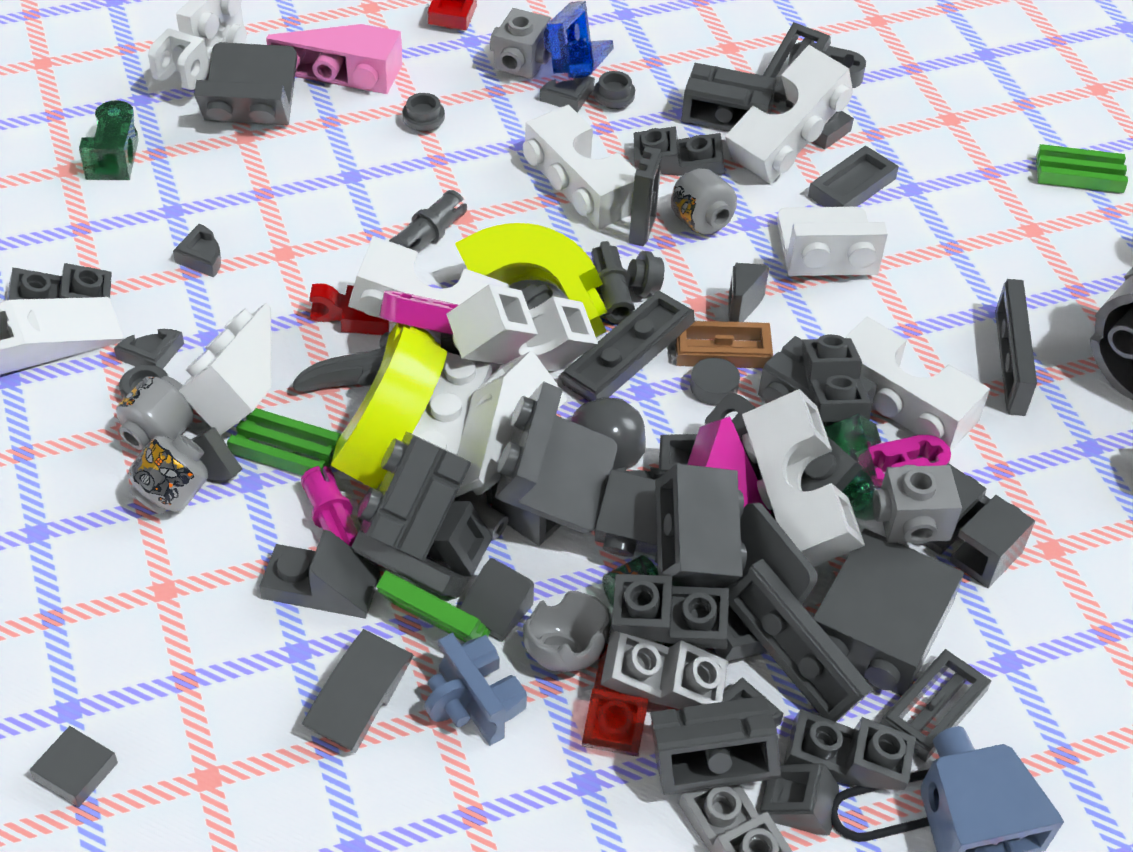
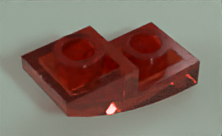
(614, 718)

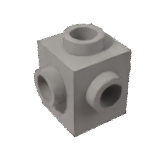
(520, 43)
(917, 504)

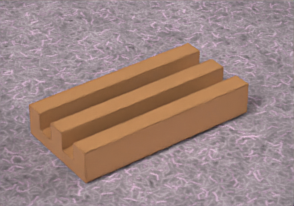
(725, 343)

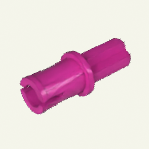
(330, 508)

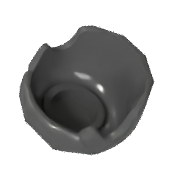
(618, 421)

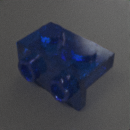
(570, 42)

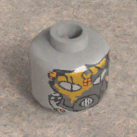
(703, 201)
(153, 410)
(167, 473)

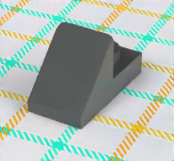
(322, 579)

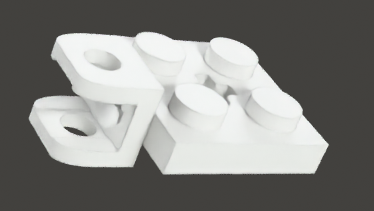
(190, 49)

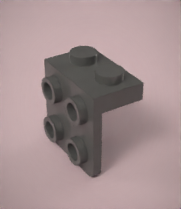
(248, 84)
(554, 463)
(769, 542)

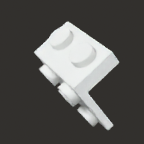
(831, 241)

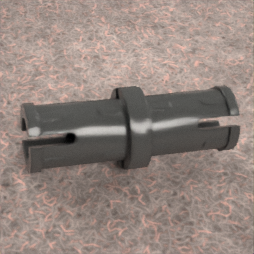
(431, 223)

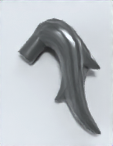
(343, 370)

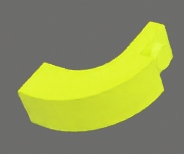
(536, 253)
(392, 404)

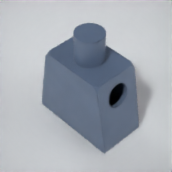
(985, 799)

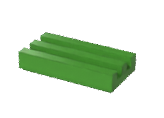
(1081, 168)
(288, 437)
(430, 608)

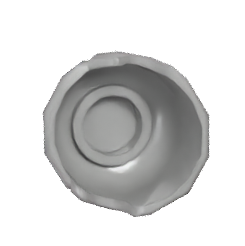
(569, 633)

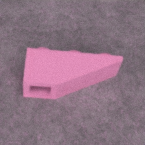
(346, 55)

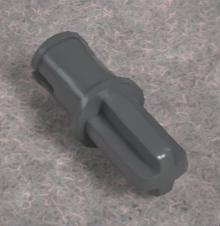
(615, 282)

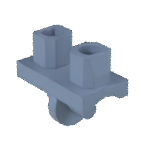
(465, 694)

